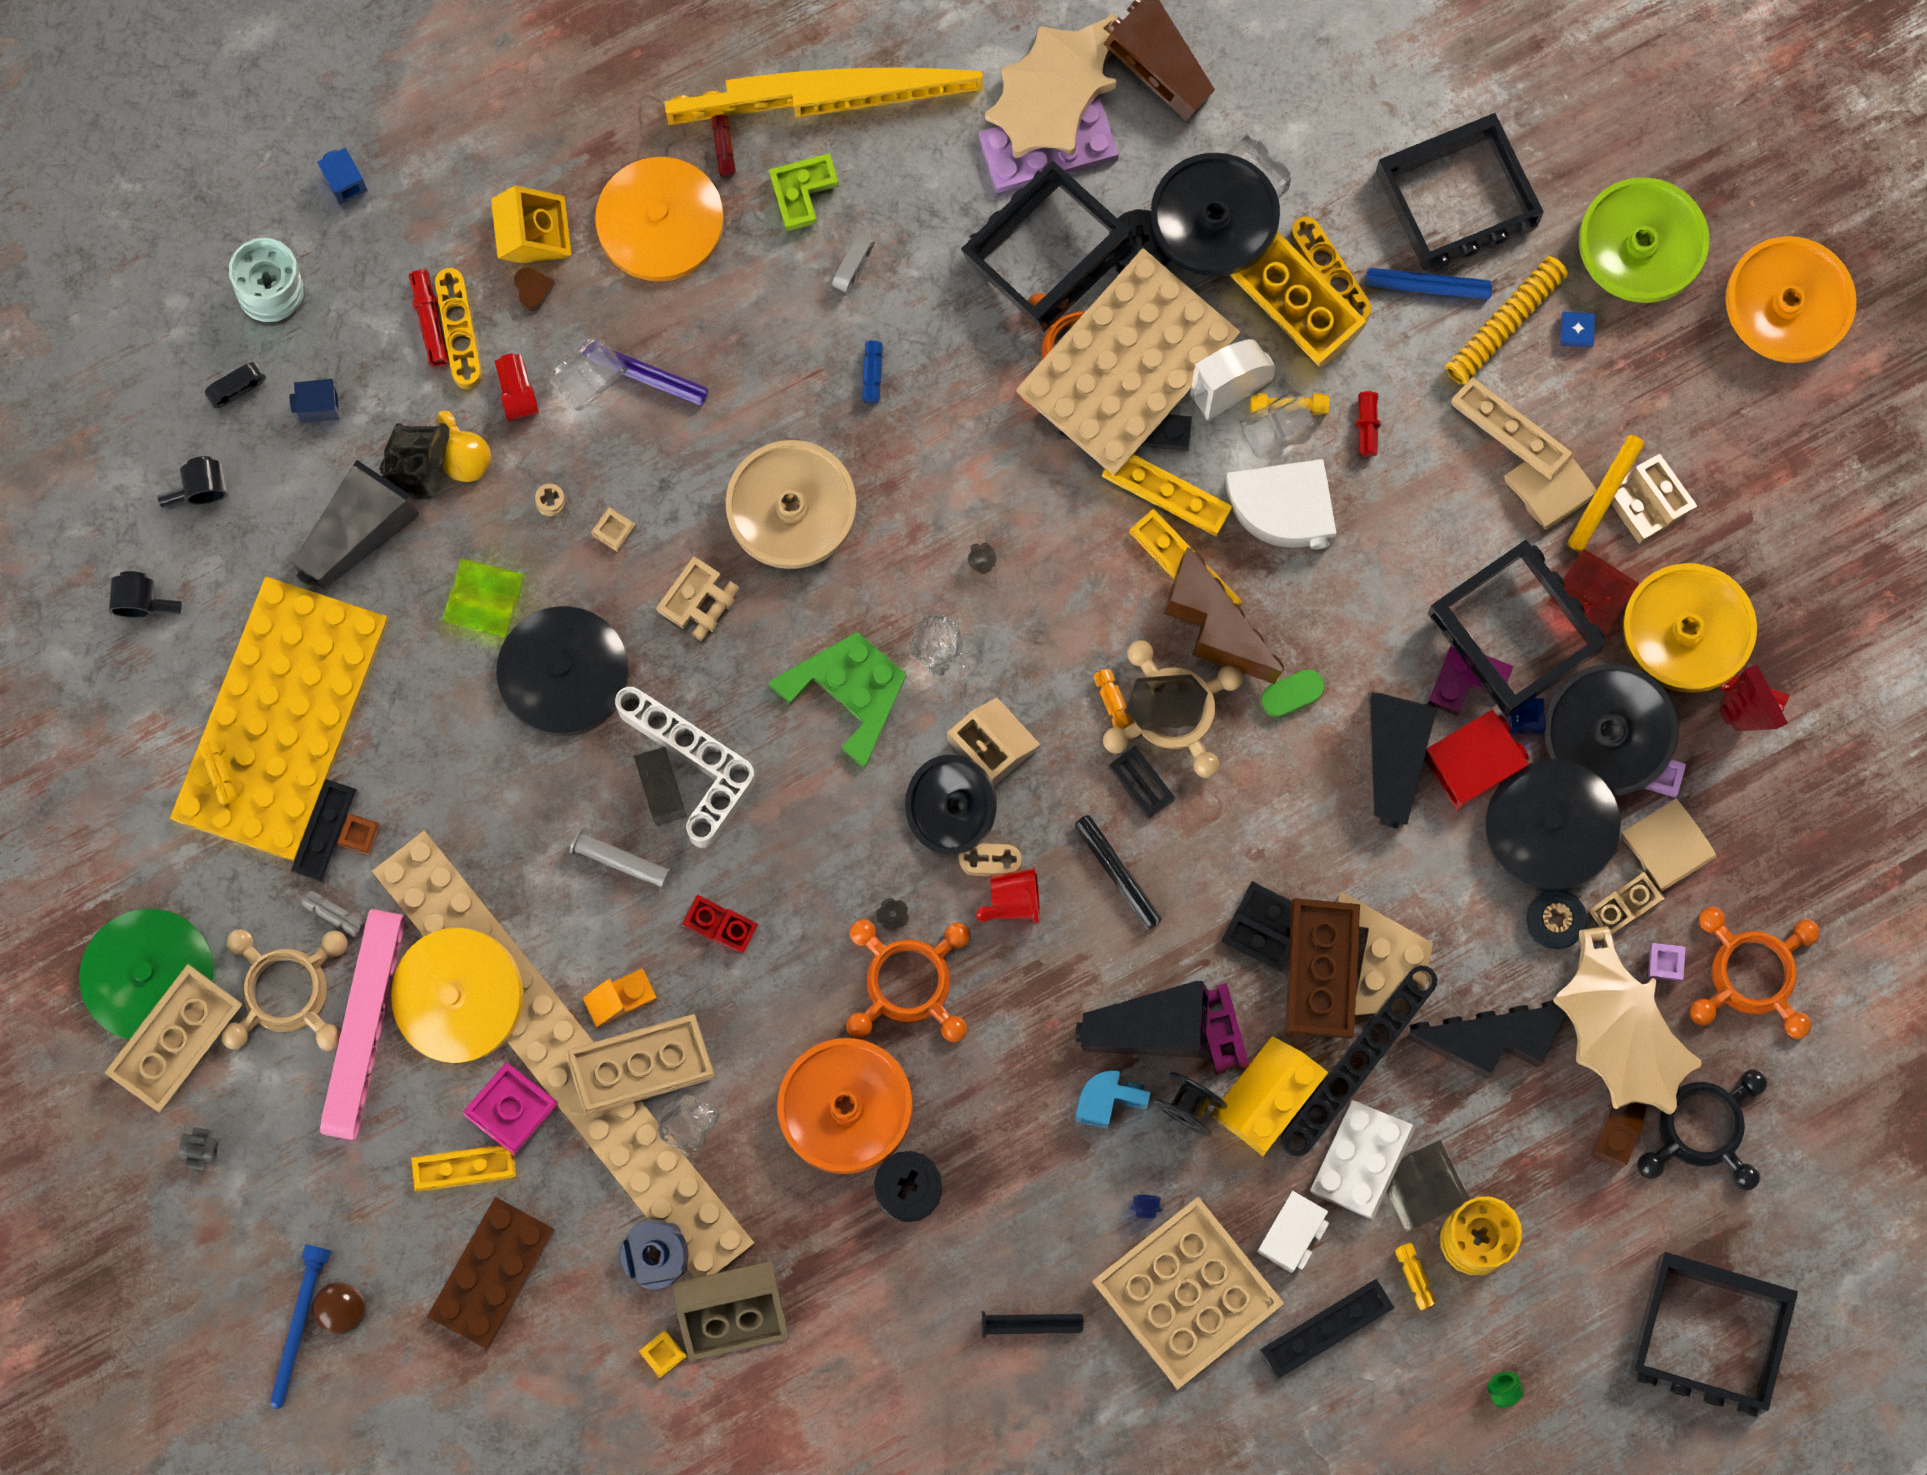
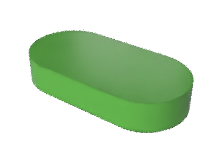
(1292, 693)

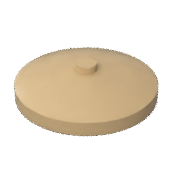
(791, 504)

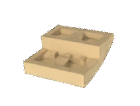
(1551, 499)
(1651, 499)
(1668, 845)

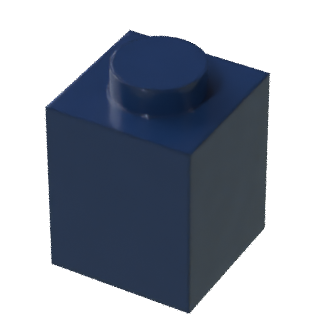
(315, 401)

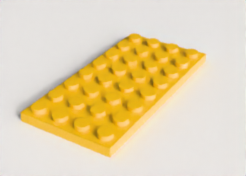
(282, 716)

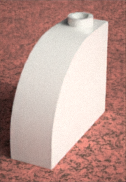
(1230, 377)
(1284, 504)

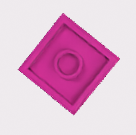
(510, 1108)

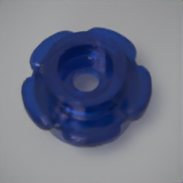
(1146, 1205)

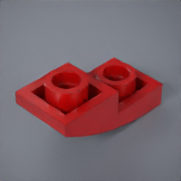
(719, 924)

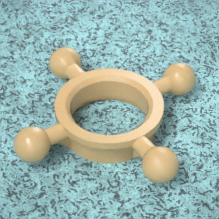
(1205, 763)
(327, 1035)

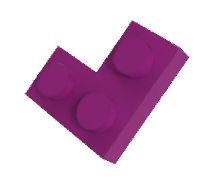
(1456, 680)

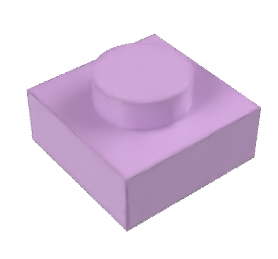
(1670, 780)
(1666, 962)

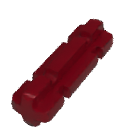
(723, 145)

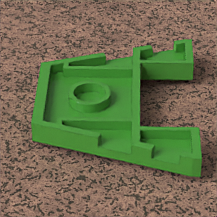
(858, 679)

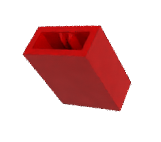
(1476, 759)

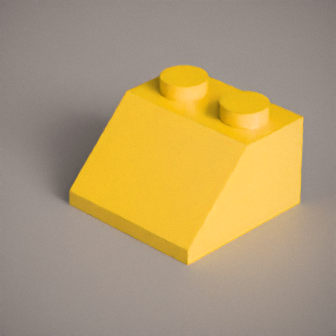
(530, 225)

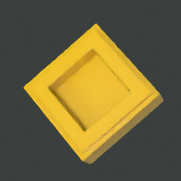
(662, 1354)

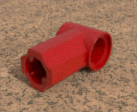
(516, 393)

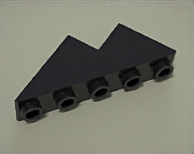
(1480, 1041)

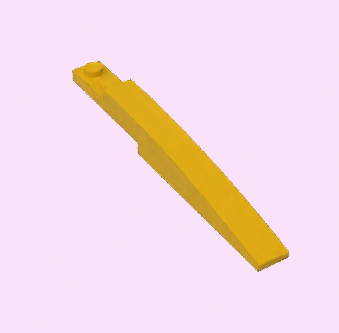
(822, 91)

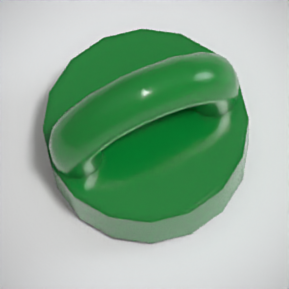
(1505, 1389)

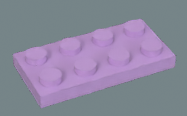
(1093, 147)

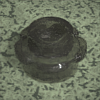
(982, 558)
(892, 923)

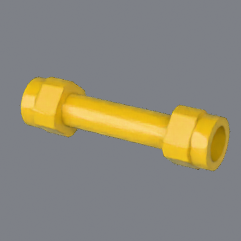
(1317, 404)

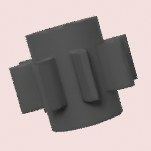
(198, 1148)

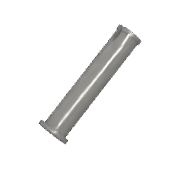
(619, 859)

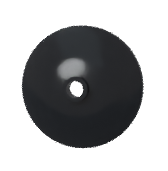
(934, 804)

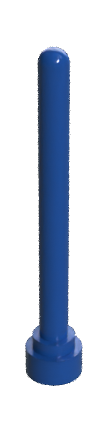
(314, 1261)

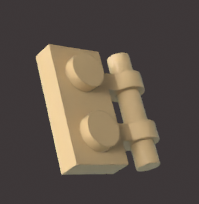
(689, 593)

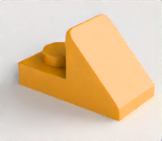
(619, 998)

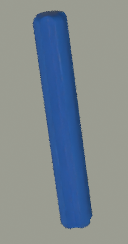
(1428, 283)

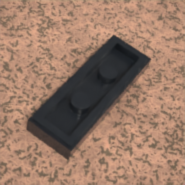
(324, 831)

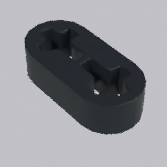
(235, 384)

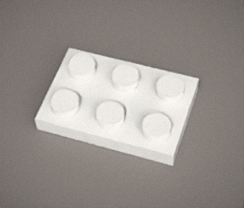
(1362, 1159)

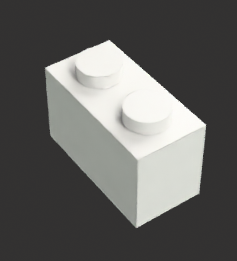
(1292, 1233)

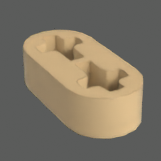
(990, 868)

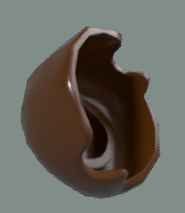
(339, 1308)

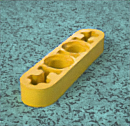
(1335, 268)
(458, 328)

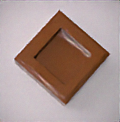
(358, 834)

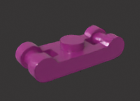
(1224, 1030)

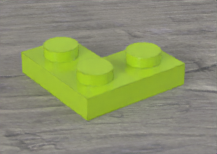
(794, 184)

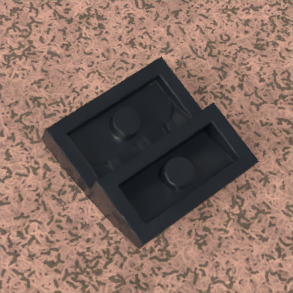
(1262, 926)

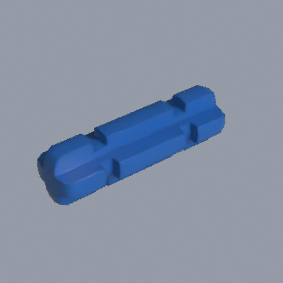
(872, 371)

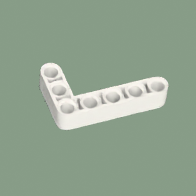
(694, 755)

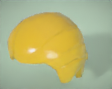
(466, 452)

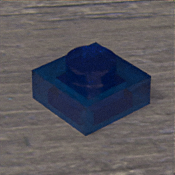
(1529, 718)

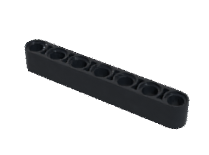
(1373, 1052)

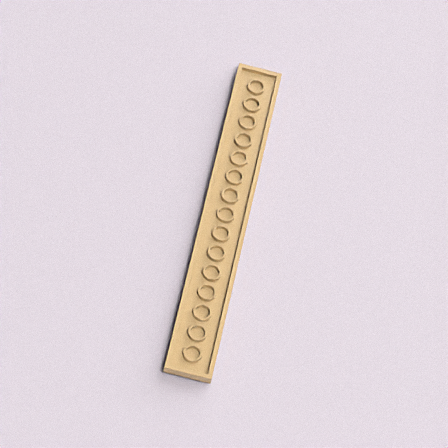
(622, 1137)

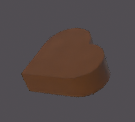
(532, 288)

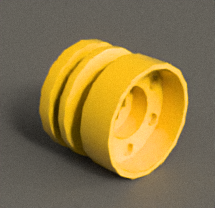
(1499, 1238)

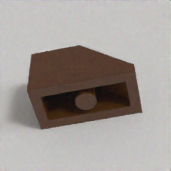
(1618, 1134)

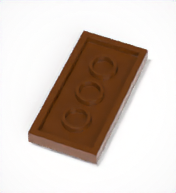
(1322, 968)
(491, 1273)

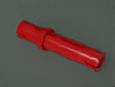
(425, 305)

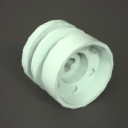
(263, 264)

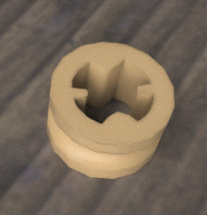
(540, 496)

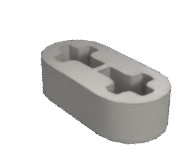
(853, 263)

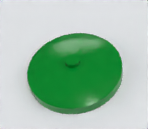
(135, 963)

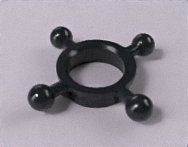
(1745, 1175)

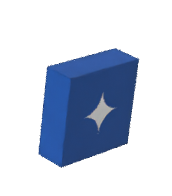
(1577, 329)

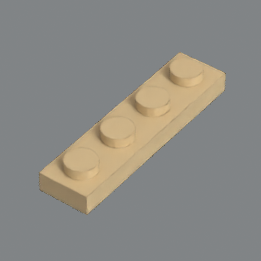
(1511, 428)

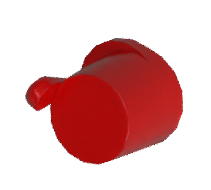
(1013, 897)

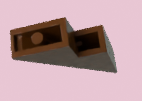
(1223, 631)

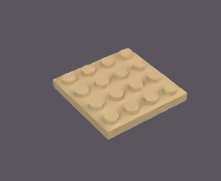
(1187, 1293)

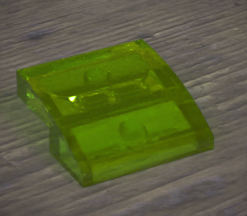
(484, 597)

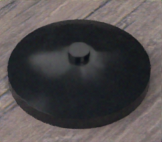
(1215, 214)
(562, 670)
(1613, 725)
(1553, 825)

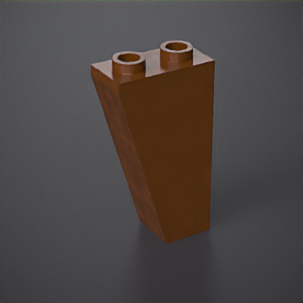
(1160, 57)

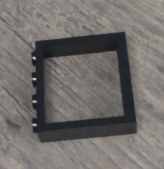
(1444, 145)
(1078, 280)
(1477, 660)
(1732, 1281)

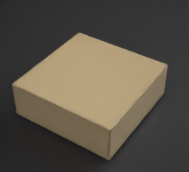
(613, 529)

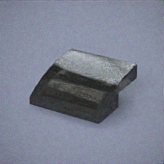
(1426, 1186)

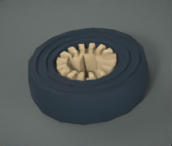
(1549, 934)

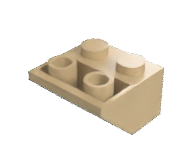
(993, 739)

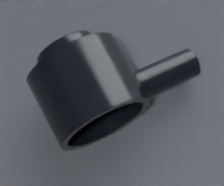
(201, 482)
(133, 597)

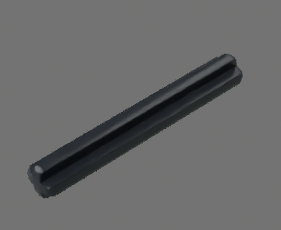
(1118, 872)

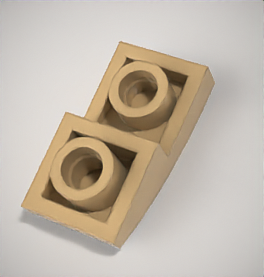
(1627, 903)

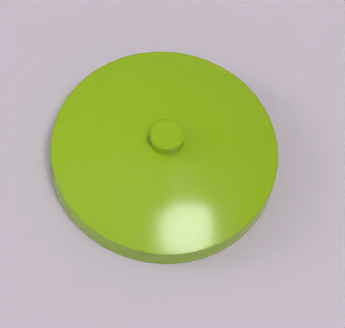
(1644, 240)

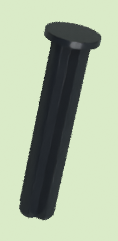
(1031, 1324)

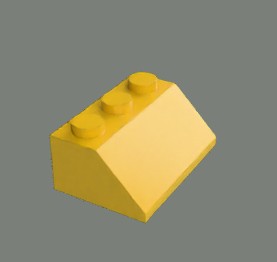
(1269, 1094)

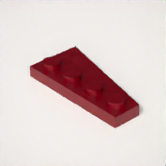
(1751, 704)

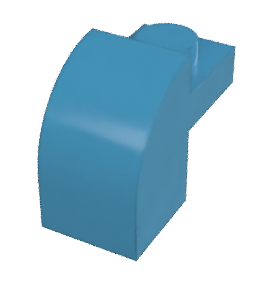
(1100, 1094)

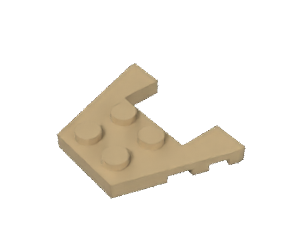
(1386, 959)

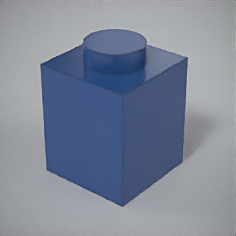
(342, 175)

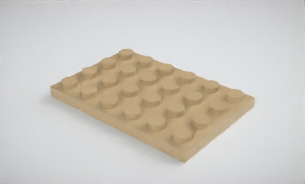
(1126, 361)

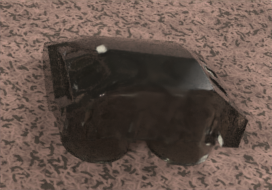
(415, 458)

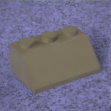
(730, 1311)

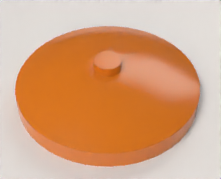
(845, 1105)

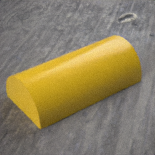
(1301, 302)

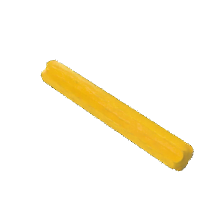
(1605, 493)

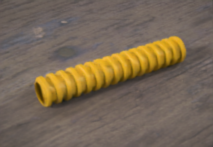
(1506, 320)

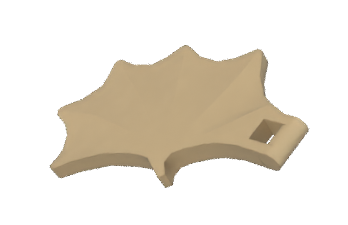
(1053, 88)
(1622, 1028)

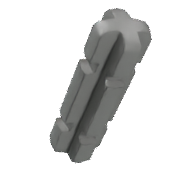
(332, 913)

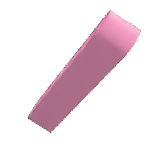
(362, 1024)

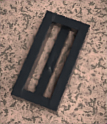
(1157, 804)

